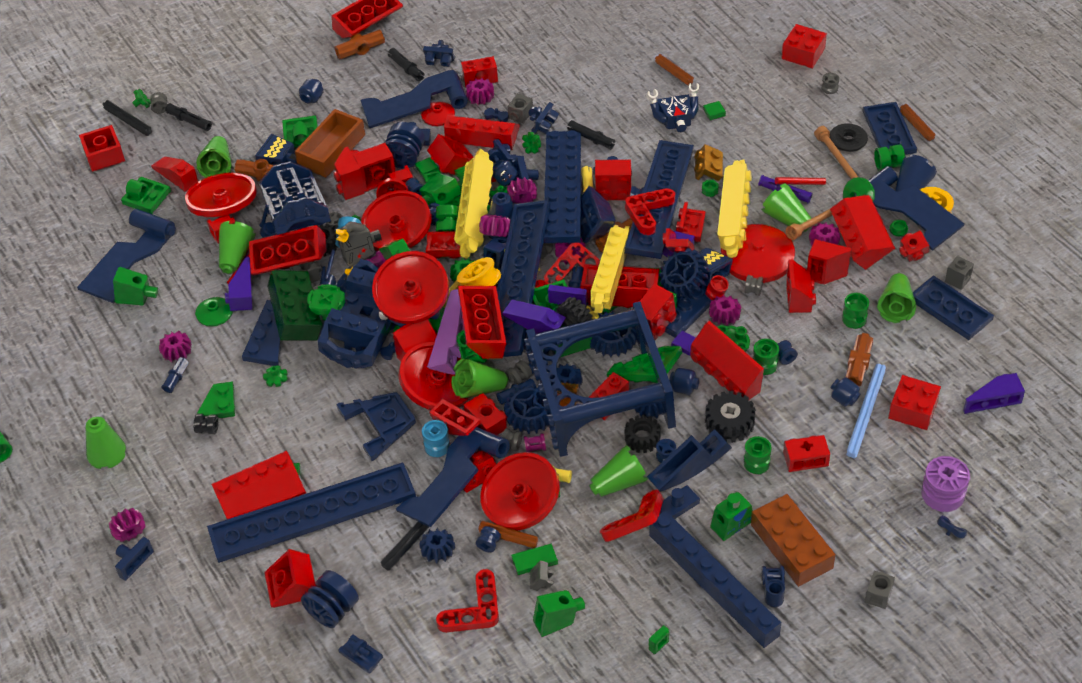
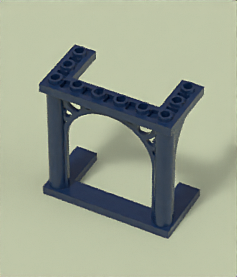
(568, 419)

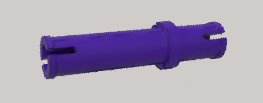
(800, 194)

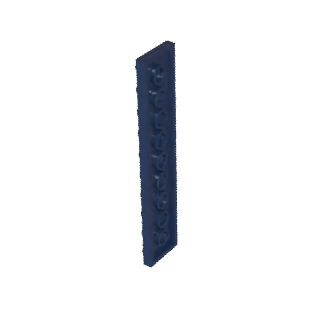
(666, 172)
(563, 186)
(521, 266)
(310, 512)

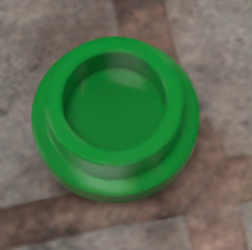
(898, 228)

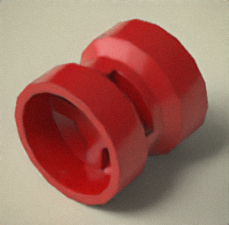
(717, 287)

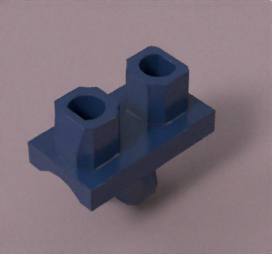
(440, 52)
(540, 116)
(501, 152)
(361, 653)

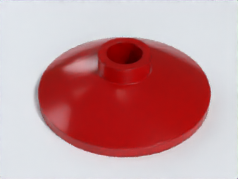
(437, 113)

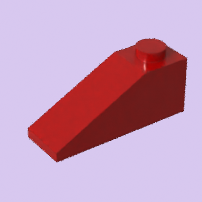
(176, 171)
(456, 419)

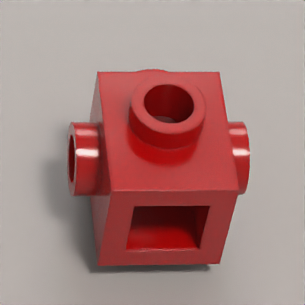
(913, 246)

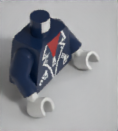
(676, 110)

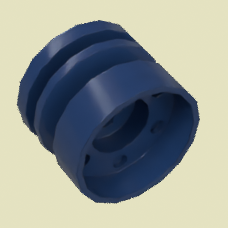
(405, 143)
(330, 599)

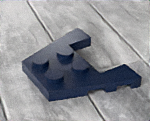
(386, 414)

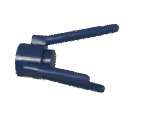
(266, 228)
(326, 277)

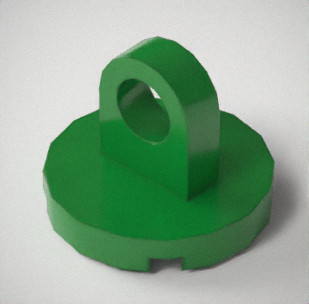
(324, 298)

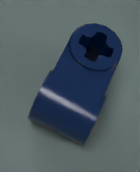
(773, 582)

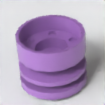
(945, 483)

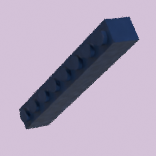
(715, 579)

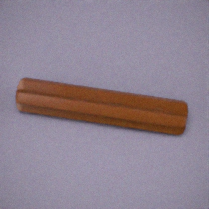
(674, 69)
(917, 122)
(512, 535)

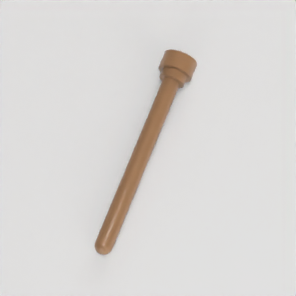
(822, 135)
(795, 230)

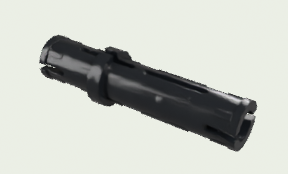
(409, 67)
(182, 114)
(595, 136)

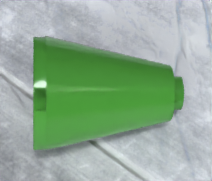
(214, 158)
(785, 207)
(233, 245)
(897, 300)
(476, 378)
(103, 444)
(618, 474)

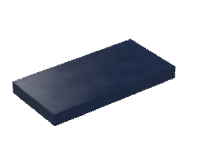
(889, 126)
(952, 307)
(688, 311)

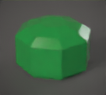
(710, 188)

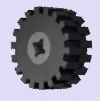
(719, 415)

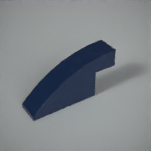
(689, 460)

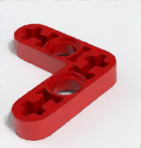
(638, 205)
(572, 260)
(646, 516)
(478, 613)

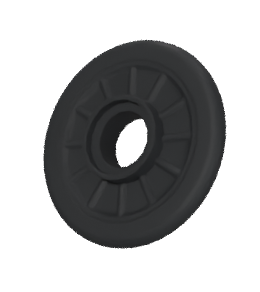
(858, 141)

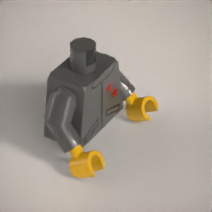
(356, 243)

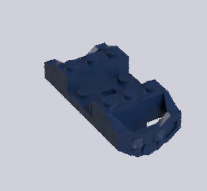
(293, 198)
(353, 324)

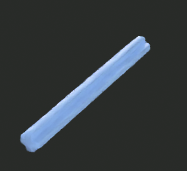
(866, 410)

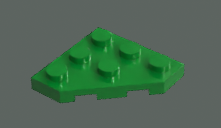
(640, 367)

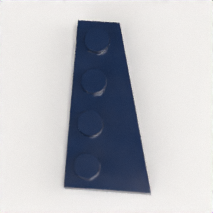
(265, 340)

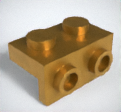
(709, 163)

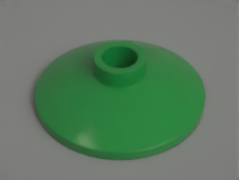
(859, 186)
(213, 312)

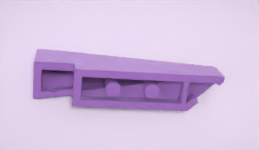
(446, 347)

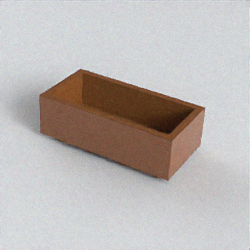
(328, 140)
(793, 540)

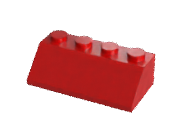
(362, 15)
(480, 131)
(862, 230)
(286, 249)
(631, 286)
(482, 321)
(726, 361)
(259, 486)

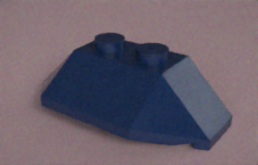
(595, 215)

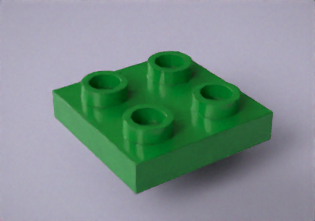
(299, 129)
(145, 194)

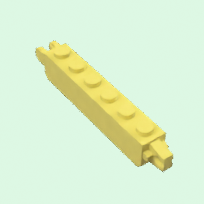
(473, 203)
(734, 207)
(609, 269)

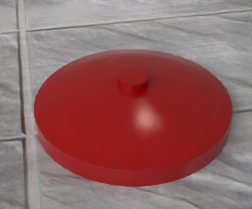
(220, 194)
(397, 217)
(763, 254)
(410, 287)
(425, 385)
(520, 491)

